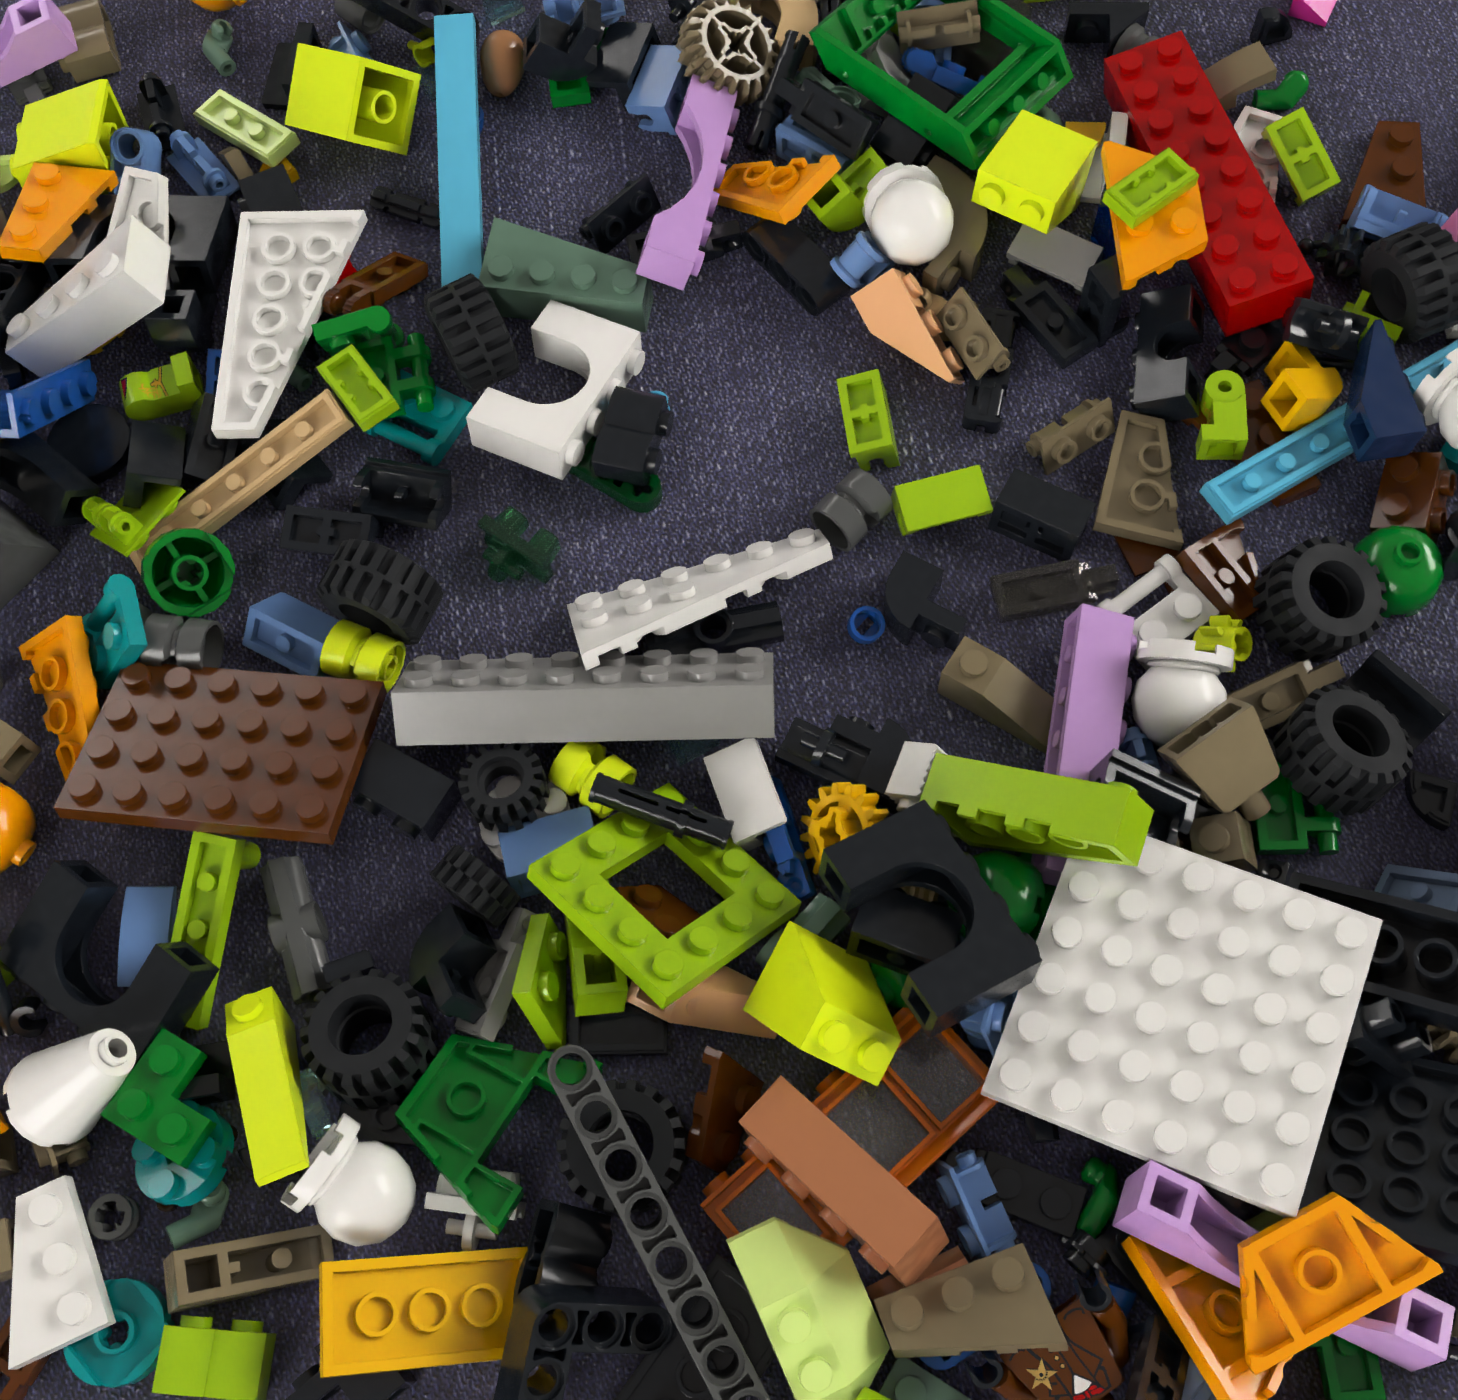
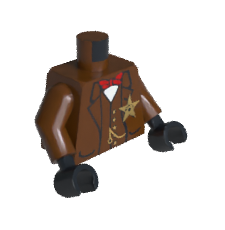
(1087, 1371)

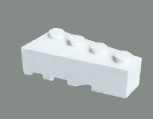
(92, 301)

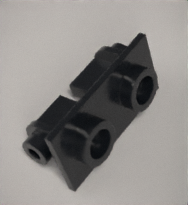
(159, 108)
(622, 214)

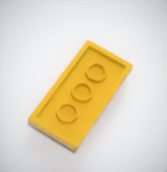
(415, 1310)

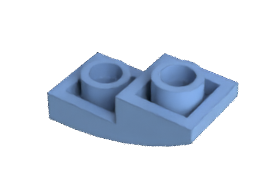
(145, 921)

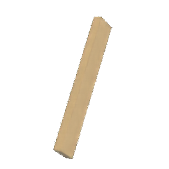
(256, 469)

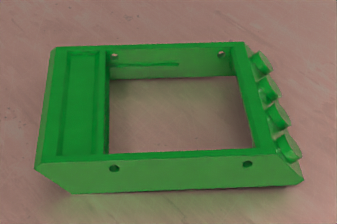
(980, 119)

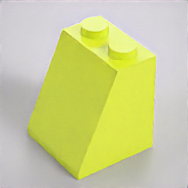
(352, 98)
(68, 130)
(1035, 172)
(825, 1004)

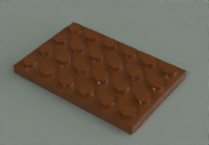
(224, 752)

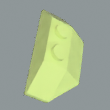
(811, 1309)

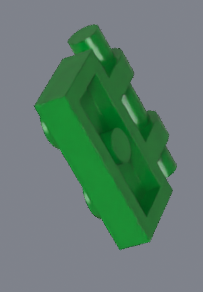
(387, 361)
(1286, 827)

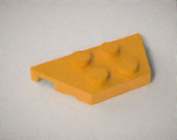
(1162, 239)
(1319, 1276)
(1206, 1320)

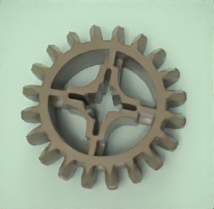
(722, 26)

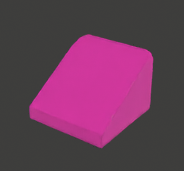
(1312, 10)

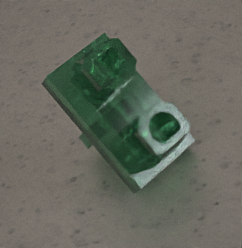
(511, 550)

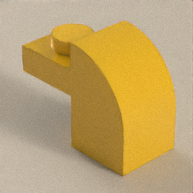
(1299, 388)

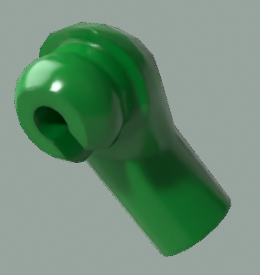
(1286, 94)

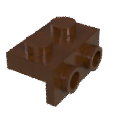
(1414, 493)

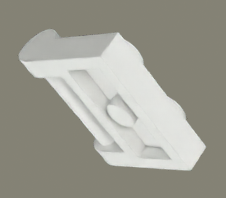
(1172, 617)

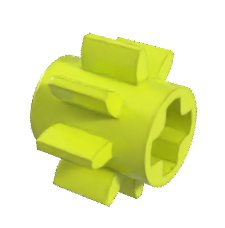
(1227, 633)

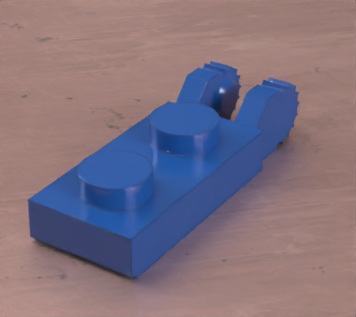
(948, 75)

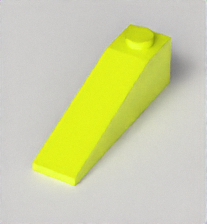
(268, 1084)

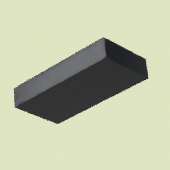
(620, 1033)

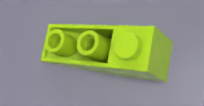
(595, 979)

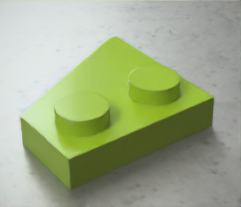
(542, 980)

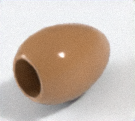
(501, 62)

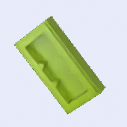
(1150, 188)
(358, 388)

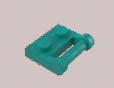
(443, 422)
(121, 640)

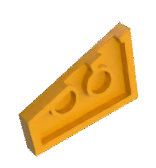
(775, 191)
(49, 206)

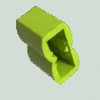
(213, 1360)

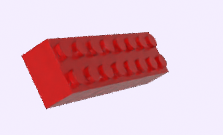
(1250, 255)

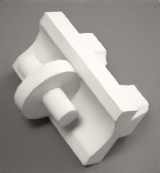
(472, 1228)

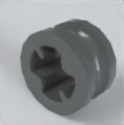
(103, 1230)

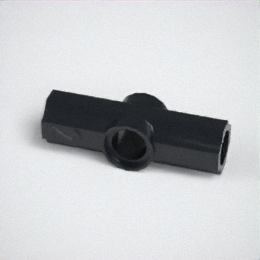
(742, 627)

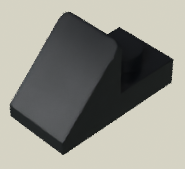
(1102, 22)

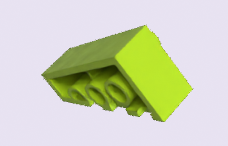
(1038, 811)

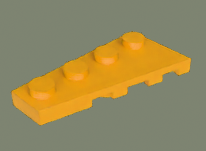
(67, 684)

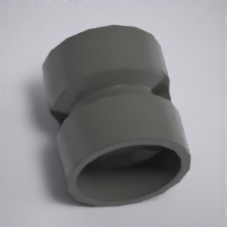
(845, 515)
(186, 644)

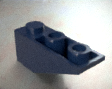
(1380, 406)

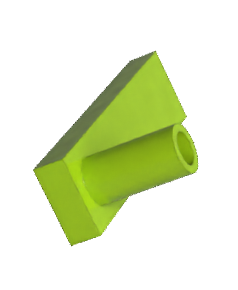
(208, 902)

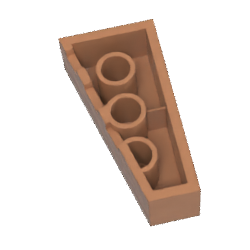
(846, 1181)

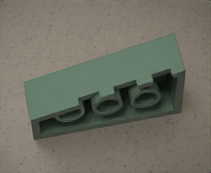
(531, 268)

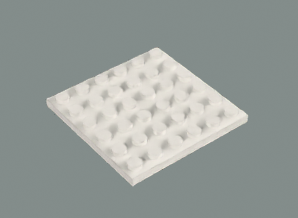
(1188, 1019)

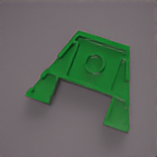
(466, 1106)

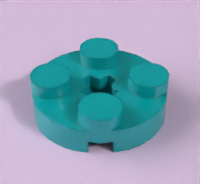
(173, 1184)
(127, 1363)

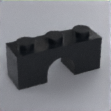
(1164, 325)

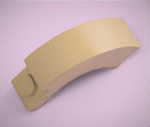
(789, 15)

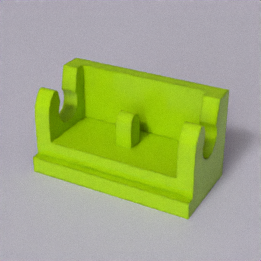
(1301, 155)
(867, 419)
(940, 499)

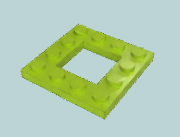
(662, 967)

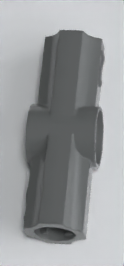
(296, 927)

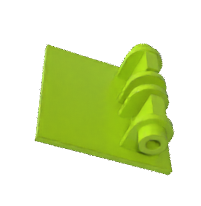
(128, 527)

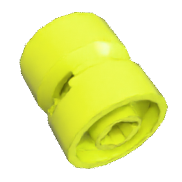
(355, 653)
(577, 769)

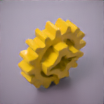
(837, 815)

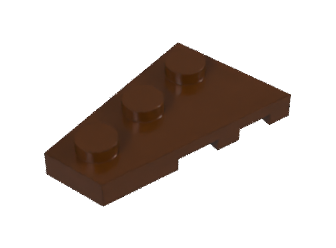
(1391, 164)

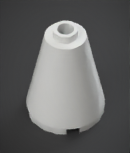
(65, 1088)

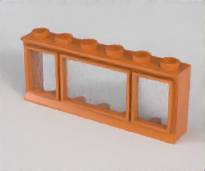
(904, 1124)

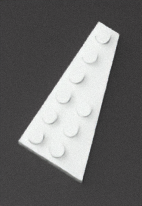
(275, 296)
(687, 595)

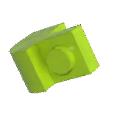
(843, 196)

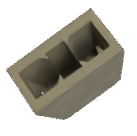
(1226, 759)

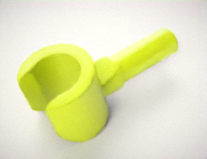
(422, 51)

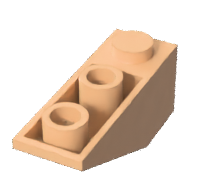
(898, 318)
(709, 1005)

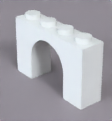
(555, 435)

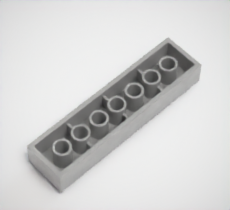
(562, 702)

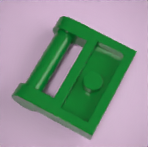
(356, 327)

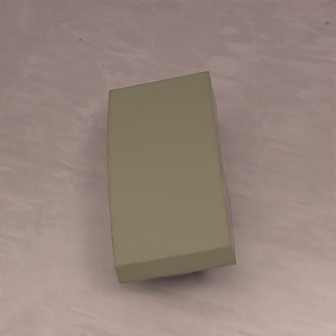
(1240, 73)

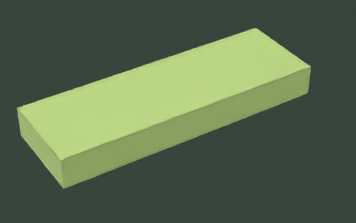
(246, 128)

